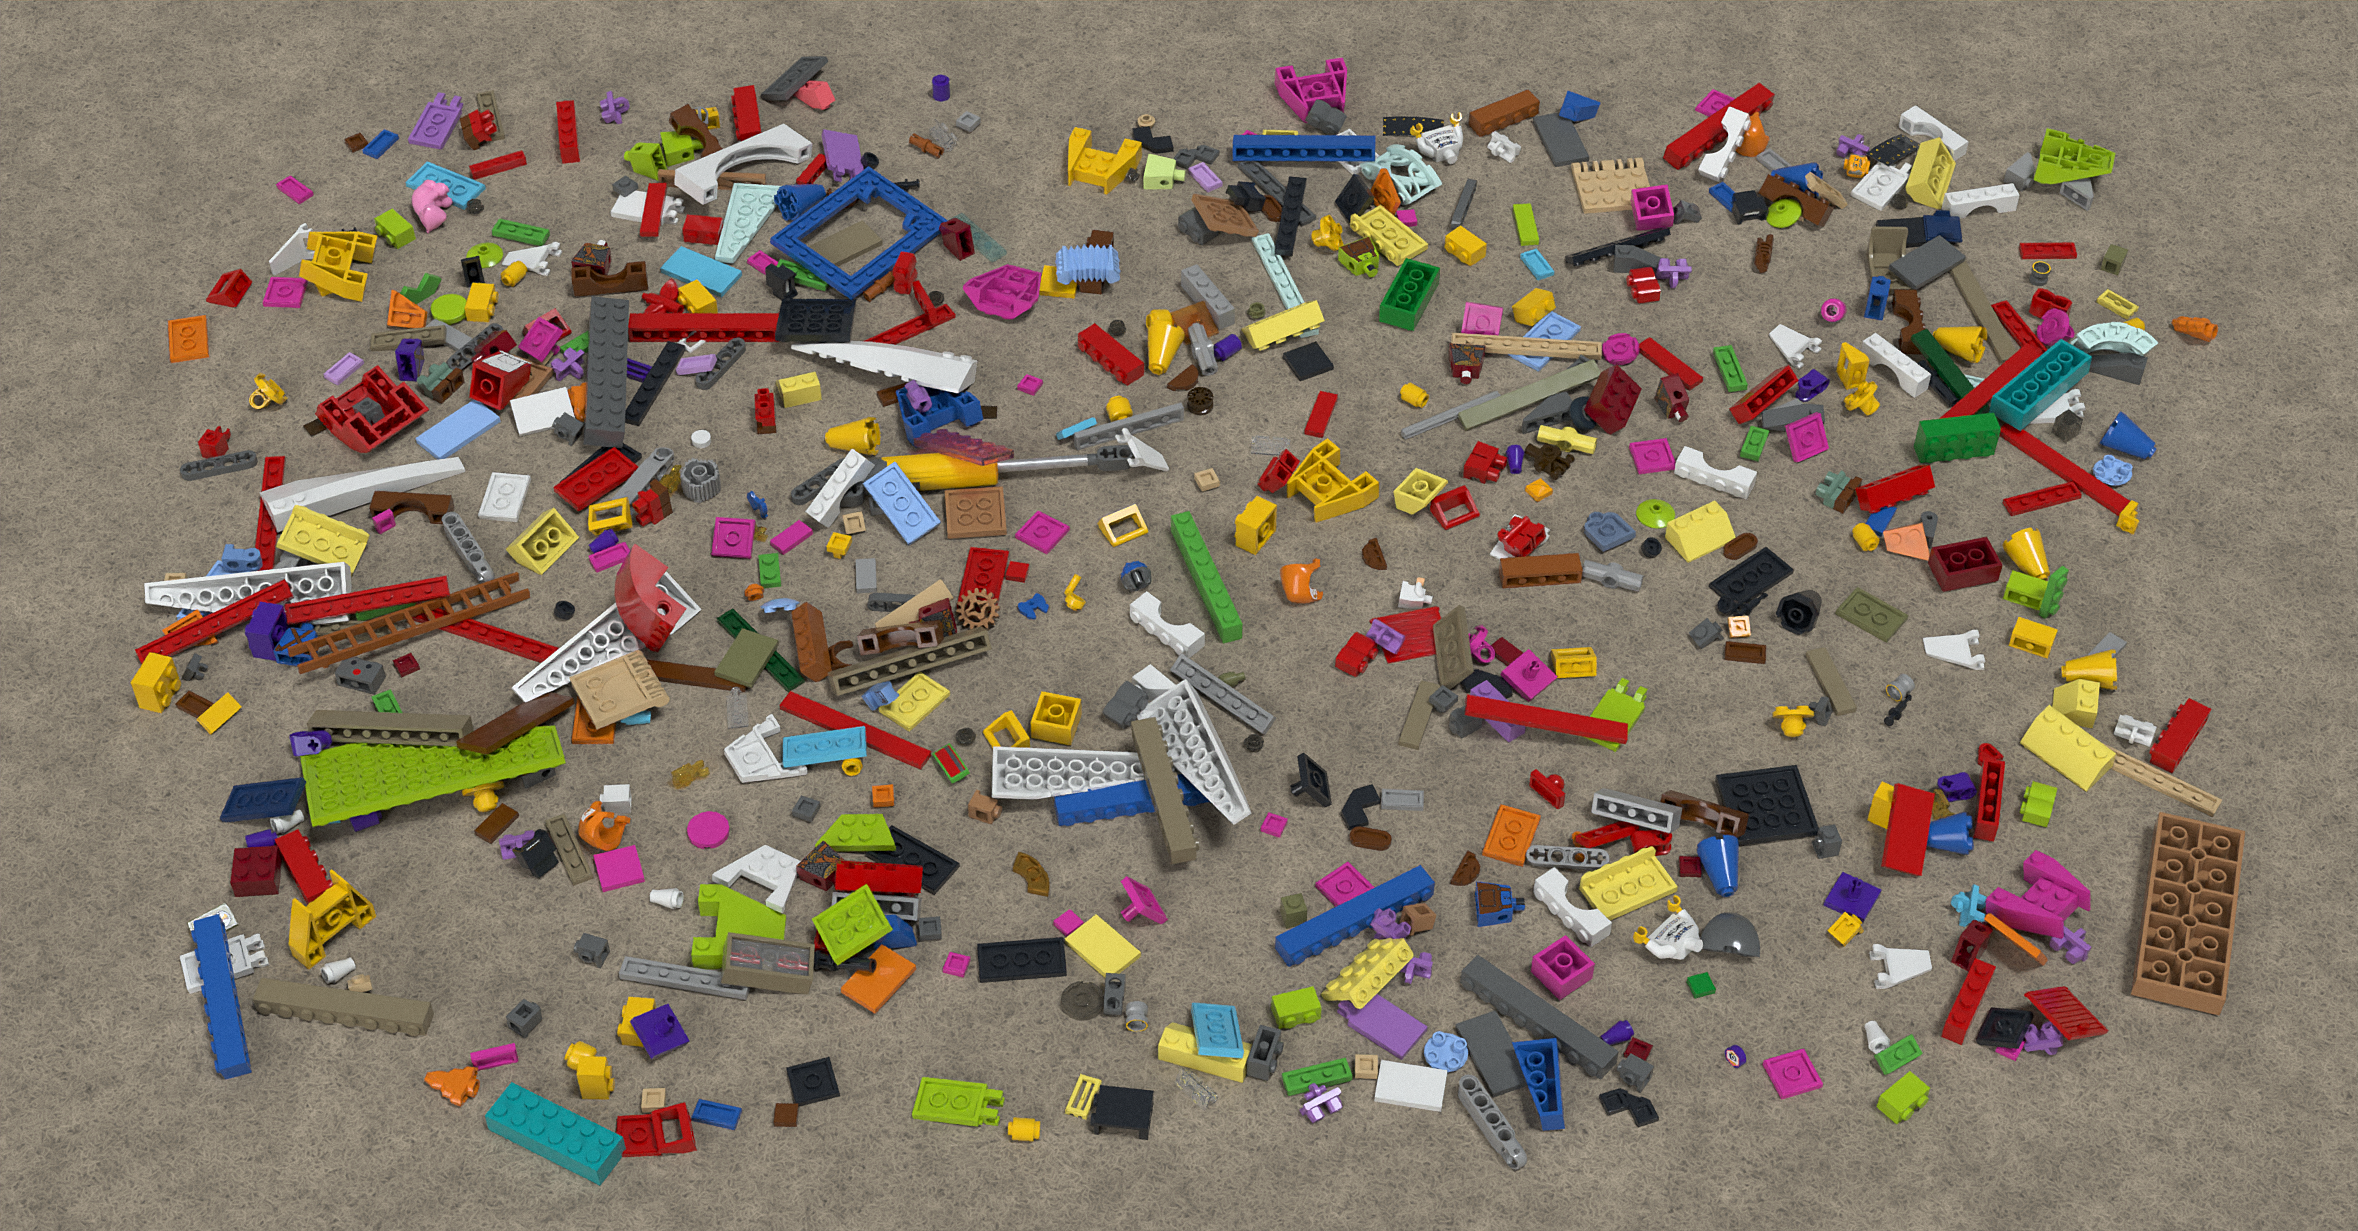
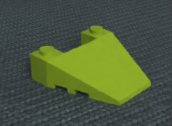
(2068, 159)
(735, 915)

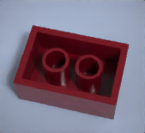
(1612, 399)
(1965, 564)

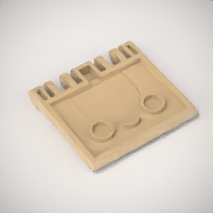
(1608, 188)
(618, 689)

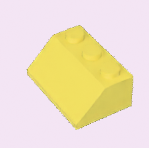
(1700, 531)
(542, 542)

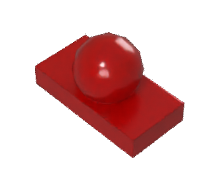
(1548, 787)

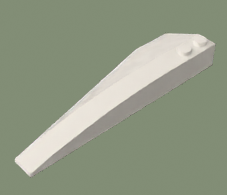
(219, 591)
(596, 644)

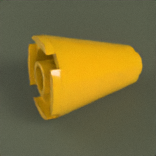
(1963, 341)
(1163, 345)
(857, 435)
(2028, 553)
(2094, 667)

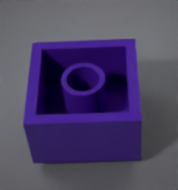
(266, 629)

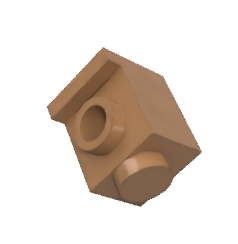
(984, 808)
(1419, 917)

